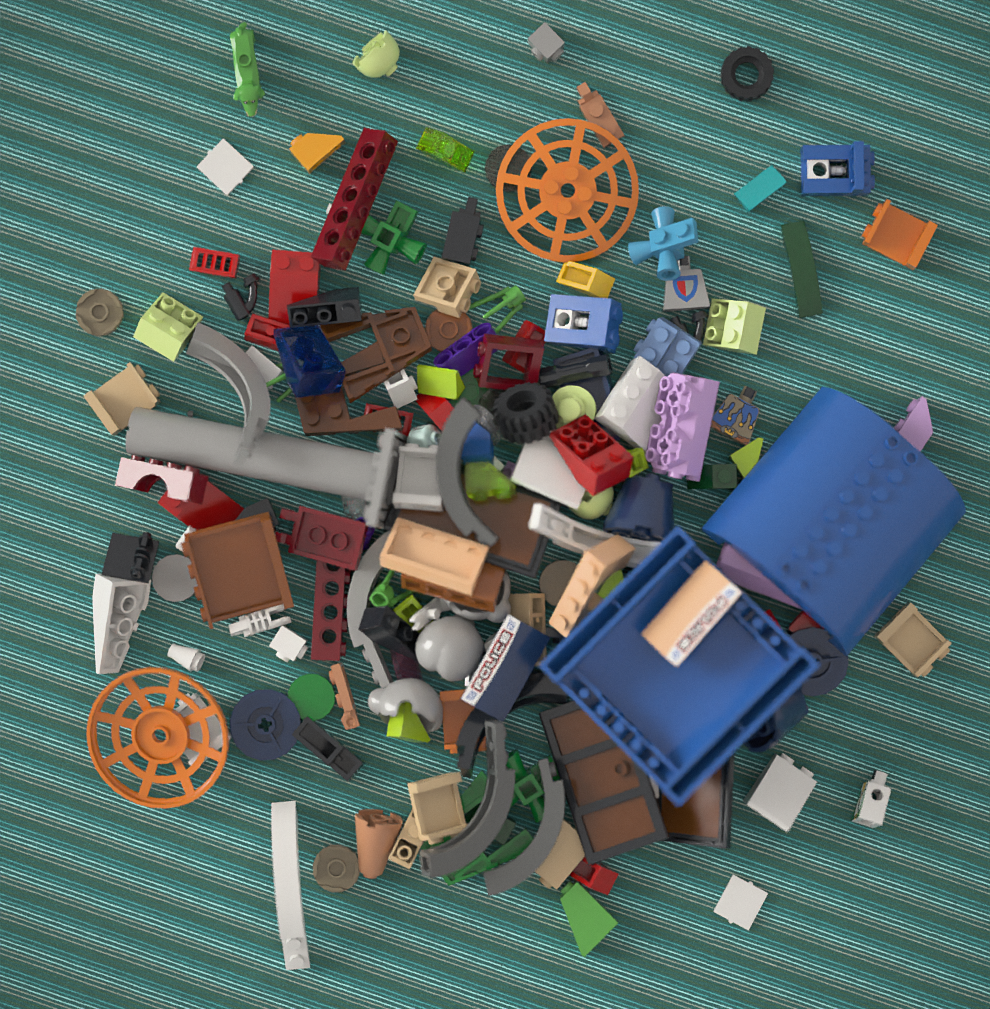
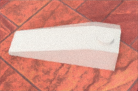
(115, 615)

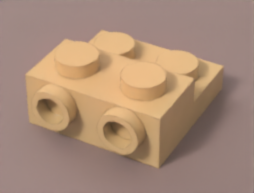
(448, 286)

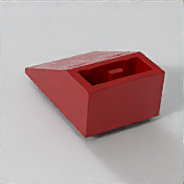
(592, 455)

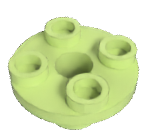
(573, 403)

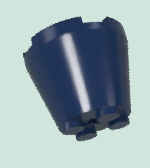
(642, 509)
(779, 723)

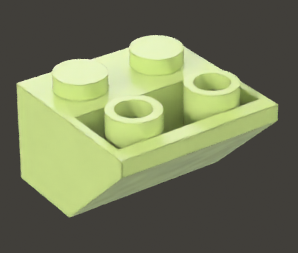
(167, 326)
(734, 326)

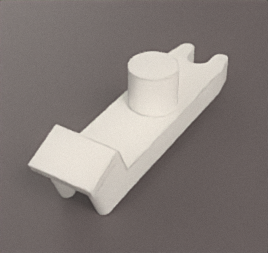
(429, 612)

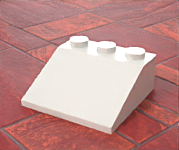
(631, 404)
(545, 471)

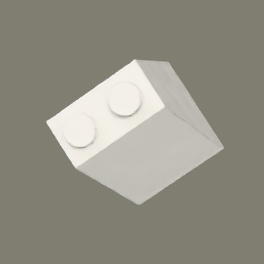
(781, 791)

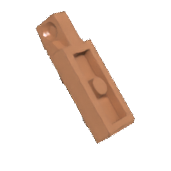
(597, 112)
(344, 696)

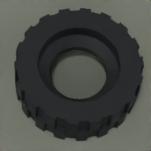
(747, 55)

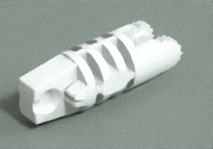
(258, 622)

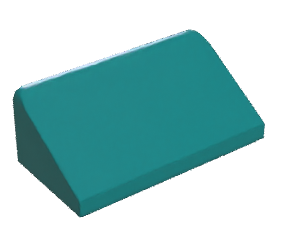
(760, 188)

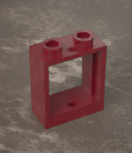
(534, 358)

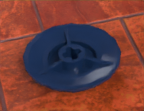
(831, 661)
(255, 740)

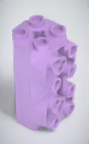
(682, 436)
(747, 576)

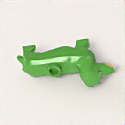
(246, 69)

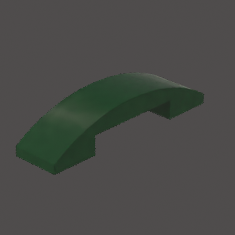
(802, 269)

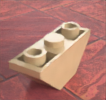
(407, 844)

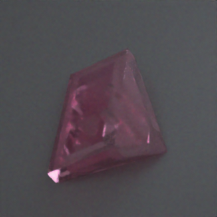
(405, 667)

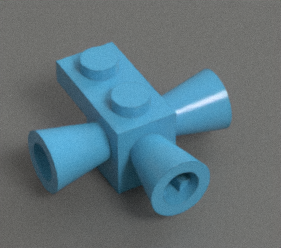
(665, 243)

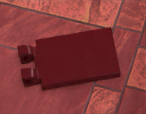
(324, 537)

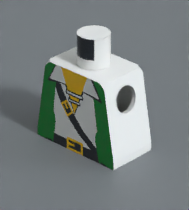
(871, 811)

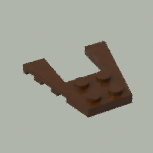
(399, 339)
(329, 412)

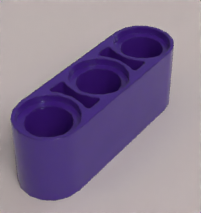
(463, 353)

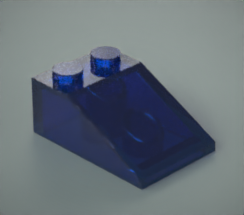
(309, 361)

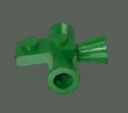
(392, 237)
(528, 784)

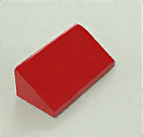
(261, 331)
(518, 359)

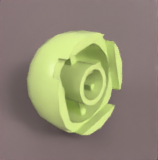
(378, 56)
(594, 506)

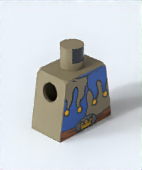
(737, 416)

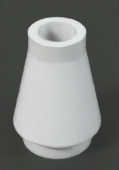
(188, 657)

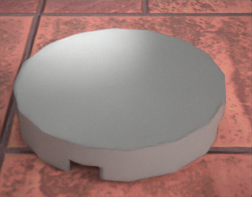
(172, 578)

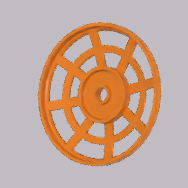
(555, 178)
(148, 745)

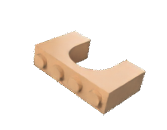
(581, 595)

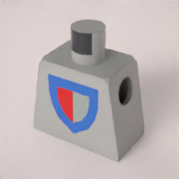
(686, 291)

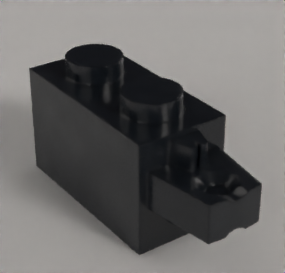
(462, 234)

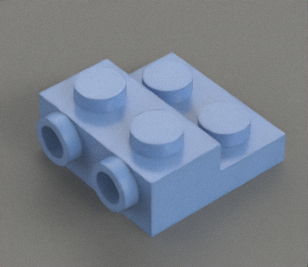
(667, 347)

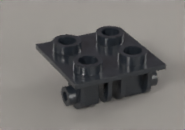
(130, 557)

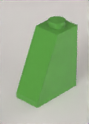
(586, 916)

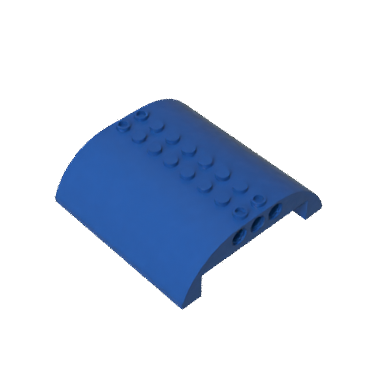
(839, 514)
(667, 716)

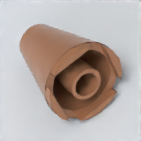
(375, 840)

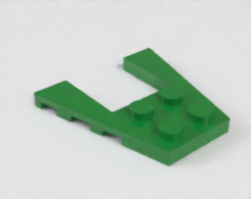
(510, 850)

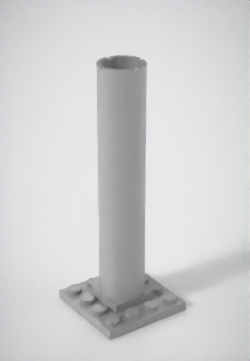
(274, 459)

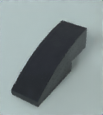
(328, 749)

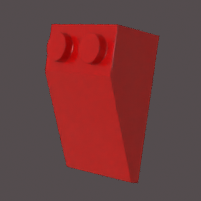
(292, 279)
(215, 509)

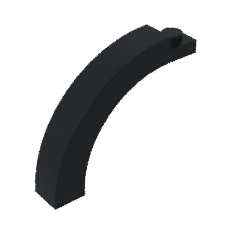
(536, 690)

